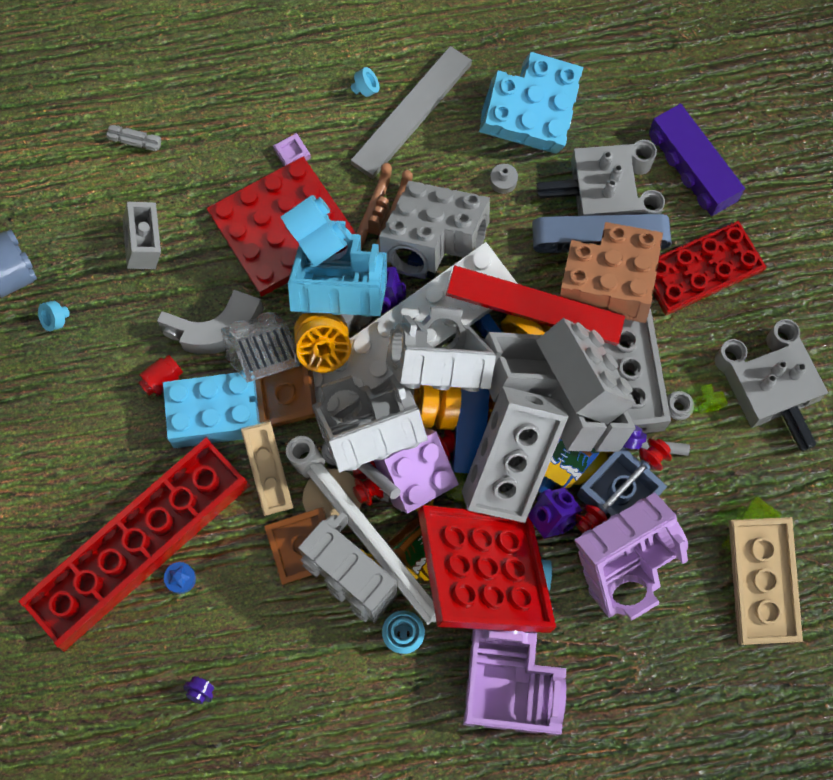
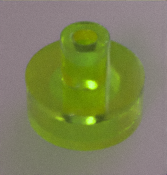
(711, 400)

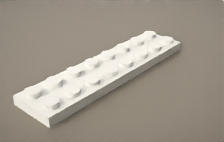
(370, 345)

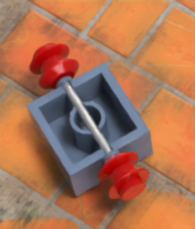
(622, 483)

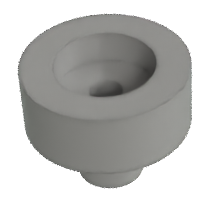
(503, 178)

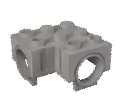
(434, 223)
(462, 363)
(375, 429)
(348, 570)

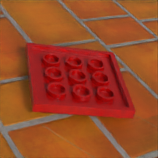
(254, 225)
(485, 571)

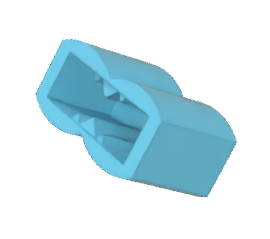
(314, 229)

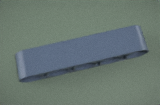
(556, 232)

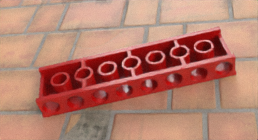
(134, 544)

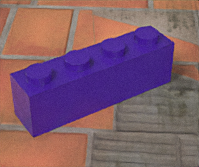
(696, 160)

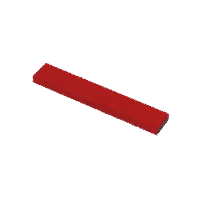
(531, 303)

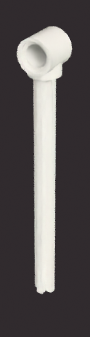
(313, 467)

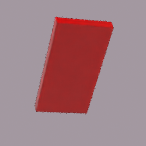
(705, 267)

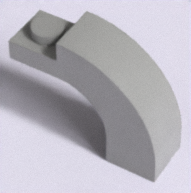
(207, 336)

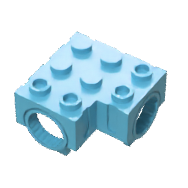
(532, 106)
(343, 283)

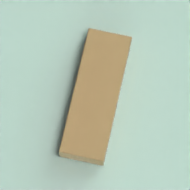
(267, 468)

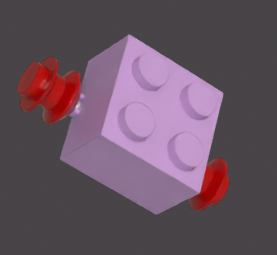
(417, 472)

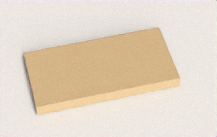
(765, 581)

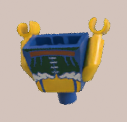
(572, 467)

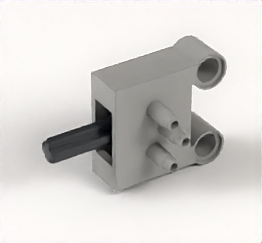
(606, 180)
(775, 382)

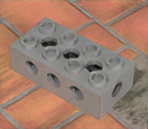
(648, 382)
(514, 454)

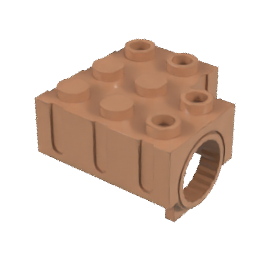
(616, 273)

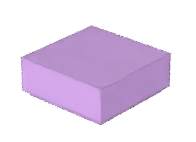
(291, 150)

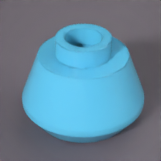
(403, 622)

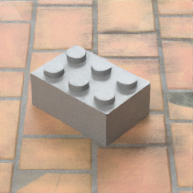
(586, 371)

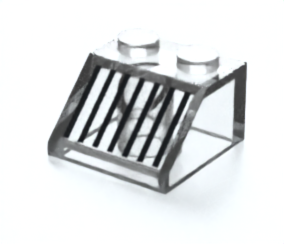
(260, 346)

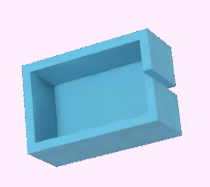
(209, 408)

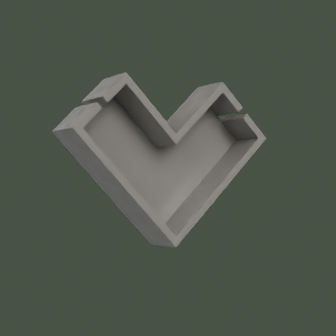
(525, 368)

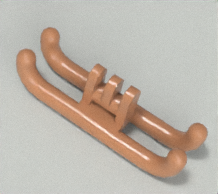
(378, 208)

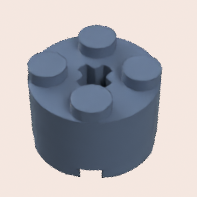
(14, 265)

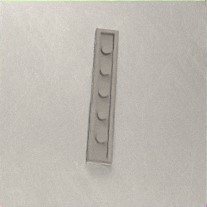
(411, 112)

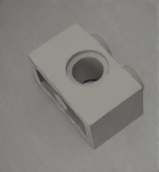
(141, 235)

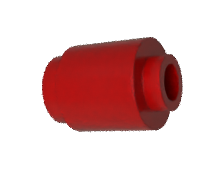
(157, 373)

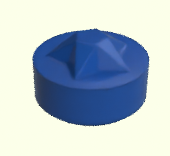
(179, 578)

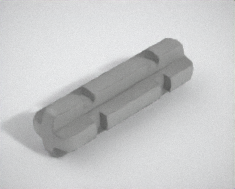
(134, 137)

